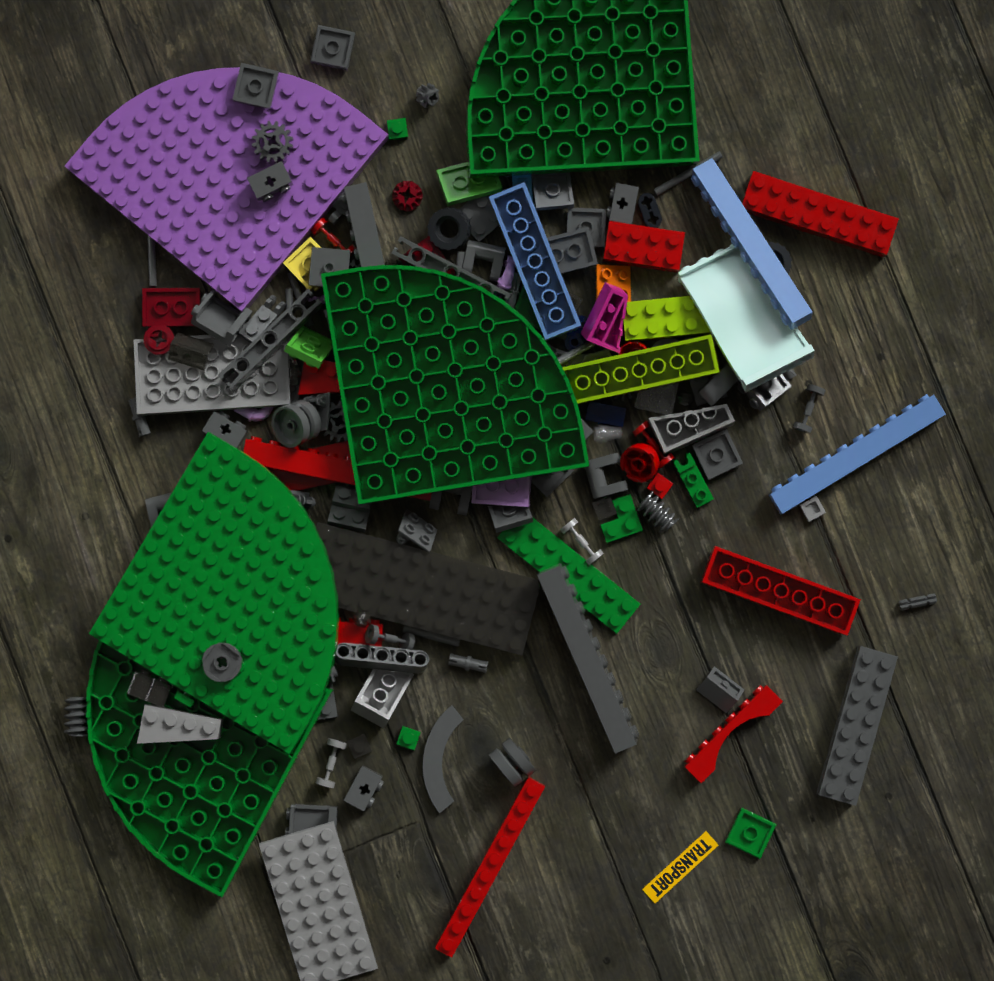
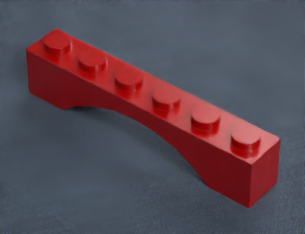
(704, 761)

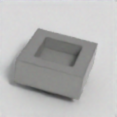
(812, 508)

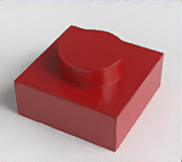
(660, 485)

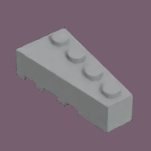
(686, 428)
(174, 725)

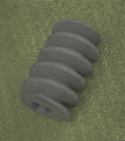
(657, 513)
(75, 716)

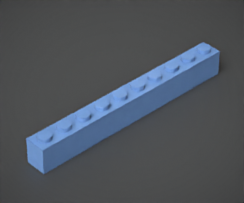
(751, 244)
(857, 454)

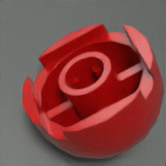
(640, 462)

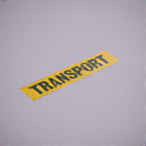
(680, 867)

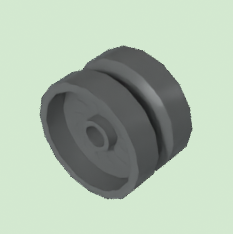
(296, 423)
(512, 762)

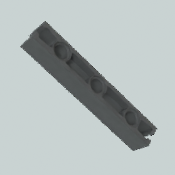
(435, 262)
(259, 351)

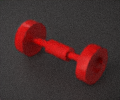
(319, 226)
(652, 442)

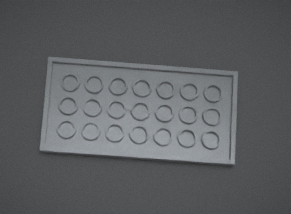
(178, 388)
(318, 904)

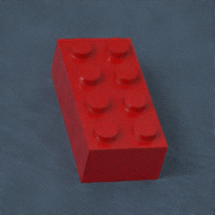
(643, 246)

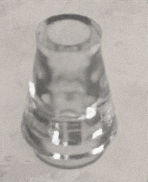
(606, 433)

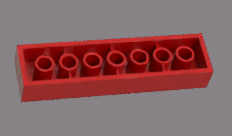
(819, 214)
(780, 590)

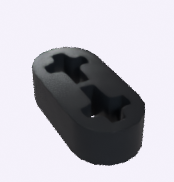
(653, 208)

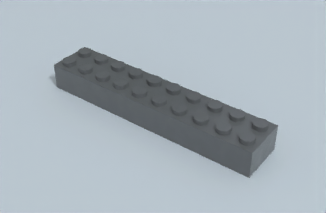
(588, 658)

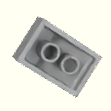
(381, 695)

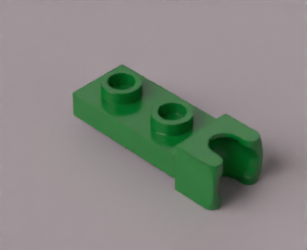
(693, 481)

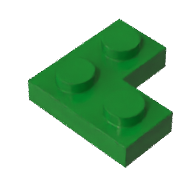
(627, 521)

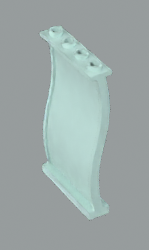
(743, 318)

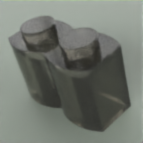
(149, 688)

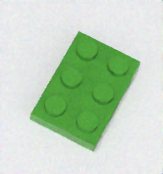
(460, 188)
(309, 347)

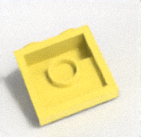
(300, 262)

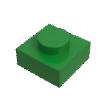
(397, 129)
(185, 698)
(408, 738)

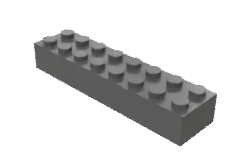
(856, 725)

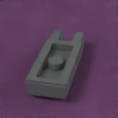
(261, 319)

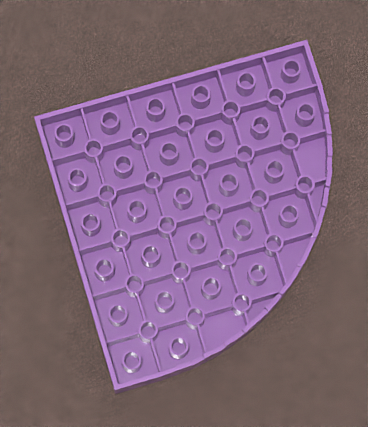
(183, 162)

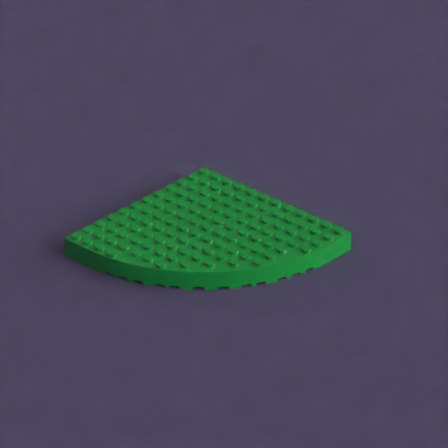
(583, 89)
(444, 384)
(238, 568)
(183, 800)

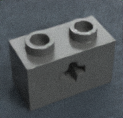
(276, 173)
(629, 196)
(216, 424)
(354, 795)

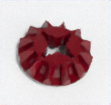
(399, 200)
(154, 332)

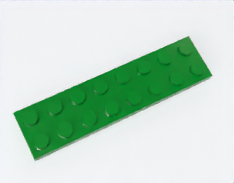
(594, 589)

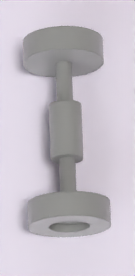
(582, 542)
(331, 762)

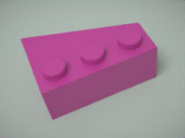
(606, 318)

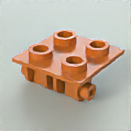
(615, 275)

